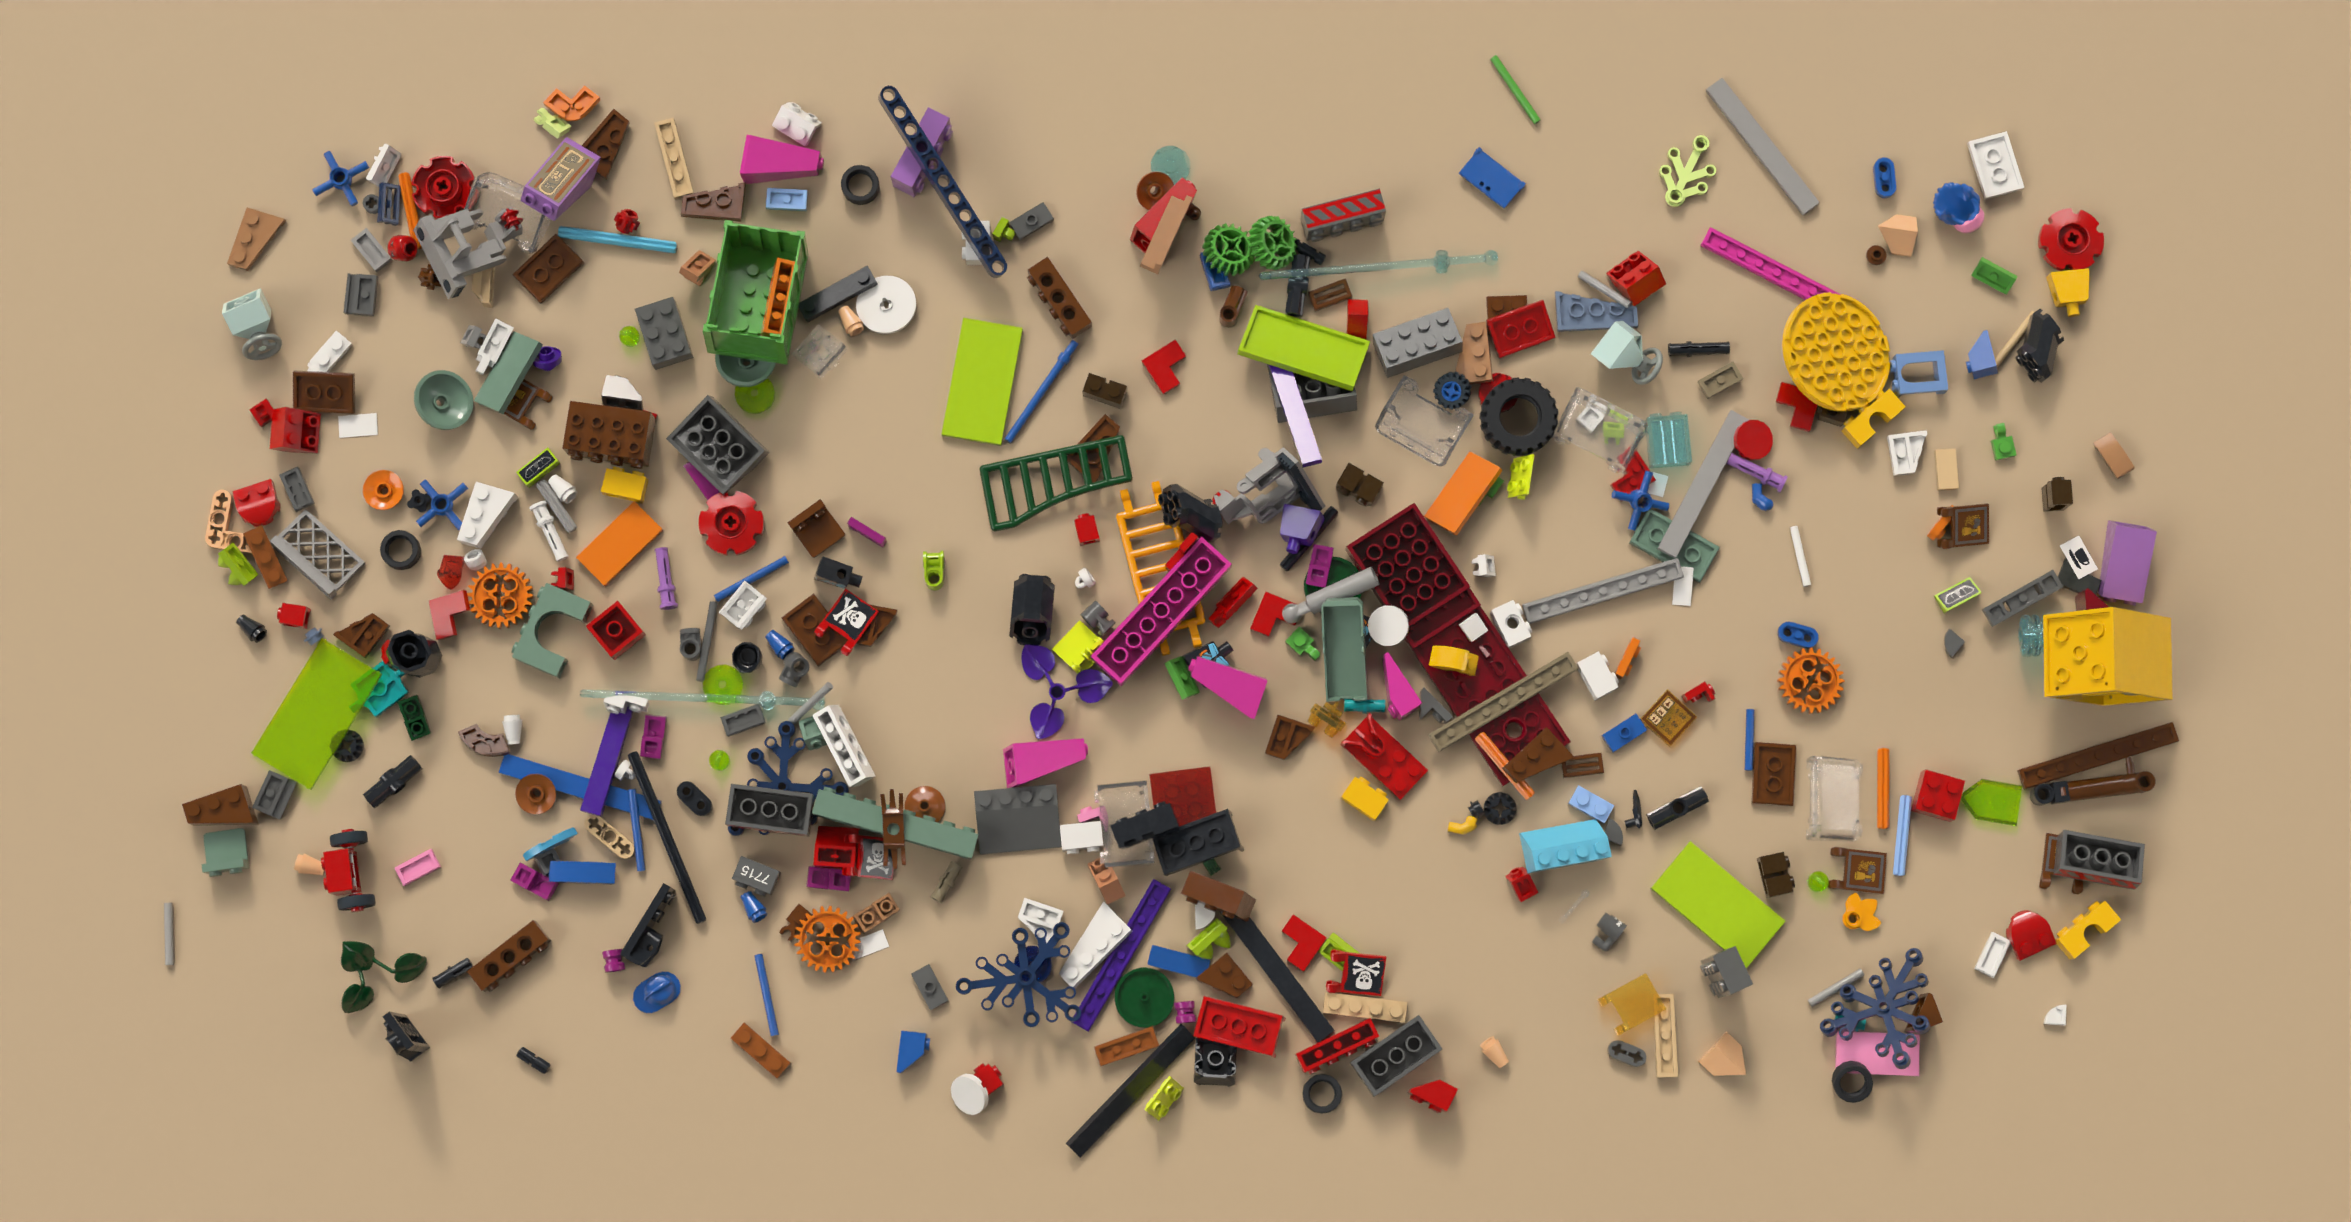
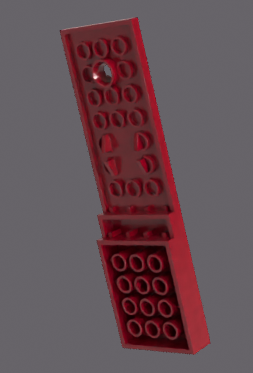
(1436, 598)

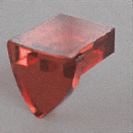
(451, 570)

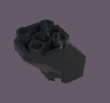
(2039, 346)
(1190, 512)
(1032, 609)
(413, 653)

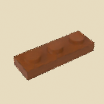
(265, 557)
(1126, 1046)
(760, 1050)

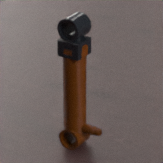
(2094, 787)

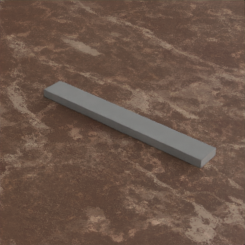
(1762, 146)
(1701, 486)
(1603, 590)

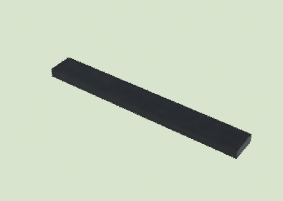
(1281, 977)
(1130, 1090)

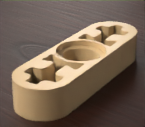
(602, 823)

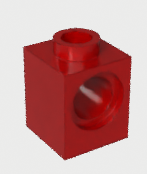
(1086, 529)
(294, 615)

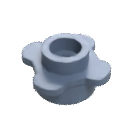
(313, 636)

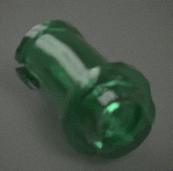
(1211, 866)

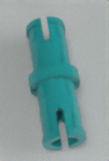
(1364, 706)

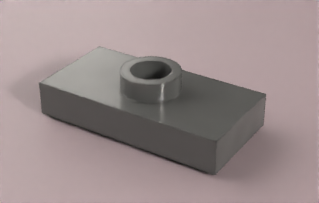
(1031, 221)
(297, 489)
(743, 720)
(929, 987)

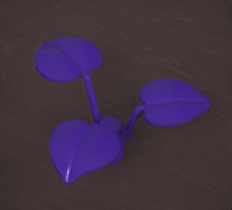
(1043, 717)

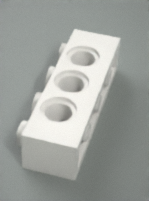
(844, 745)

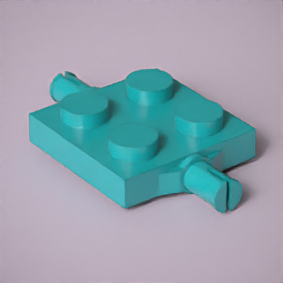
(387, 690)

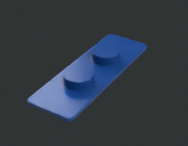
(1177, 961)

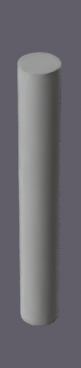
(1604, 289)
(810, 703)
(168, 928)
(1835, 987)

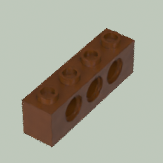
(1046, 270)
(480, 971)

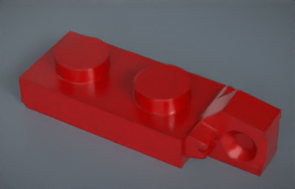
(1232, 601)

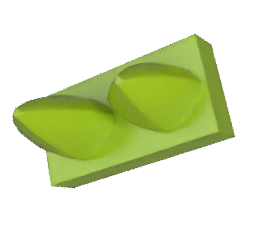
(241, 569)
(1216, 933)

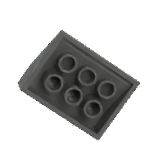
(1318, 398)
(717, 444)
(1017, 819)

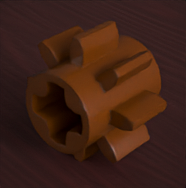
(428, 278)

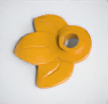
(1862, 911)

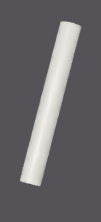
(1800, 556)

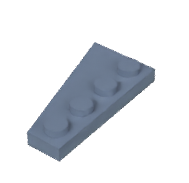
(1583, 313)

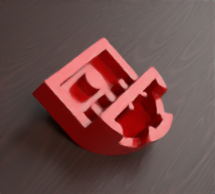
(257, 503)
(2029, 934)

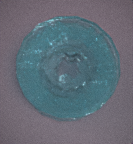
(2031, 635)

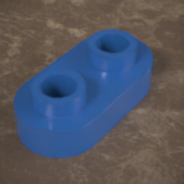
(1884, 178)
(1797, 634)

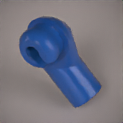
(1759, 499)

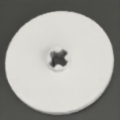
(899, 312)

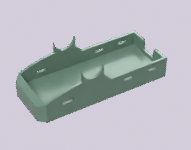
(1344, 649)

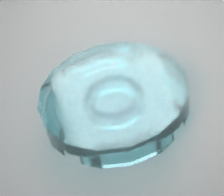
(1171, 162)

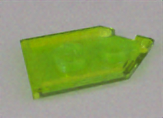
(1993, 801)

